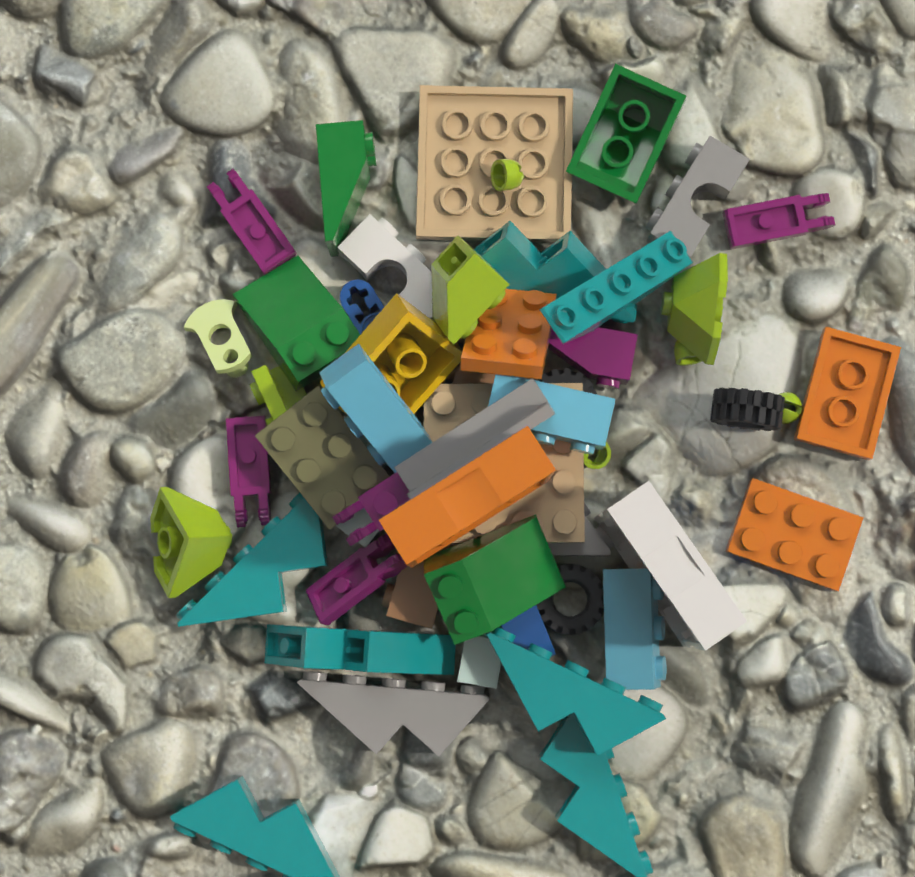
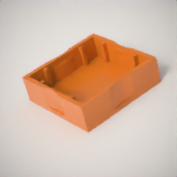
(468, 497)

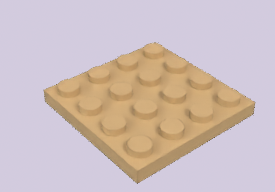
(463, 136)
(556, 503)

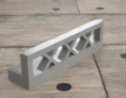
(474, 437)

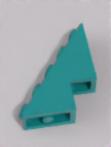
(553, 271)
(616, 288)
(256, 580)
(359, 650)
(557, 691)
(595, 803)
(236, 823)

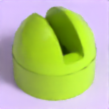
(506, 174)
(684, 356)
(788, 415)
(601, 459)

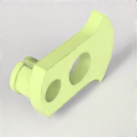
(214, 316)

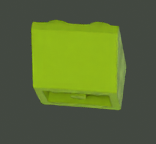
(463, 289)

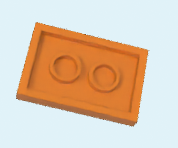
(510, 337)
(847, 393)
(794, 534)

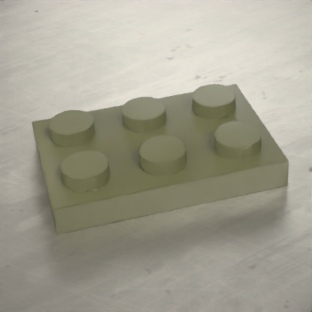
(321, 455)

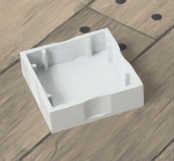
(652, 539)

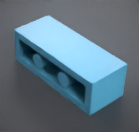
(373, 408)
(578, 416)
(633, 629)

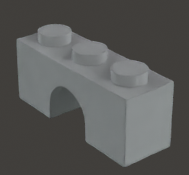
(712, 170)

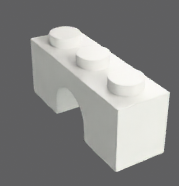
(375, 247)

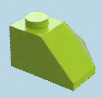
(697, 306)
(189, 540)

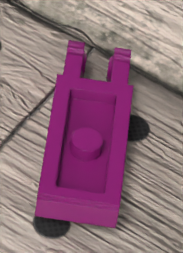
(774, 220)
(253, 225)
(248, 467)
(378, 503)
(353, 580)

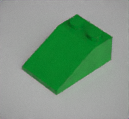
(626, 133)
(344, 175)
(297, 321)
(492, 578)

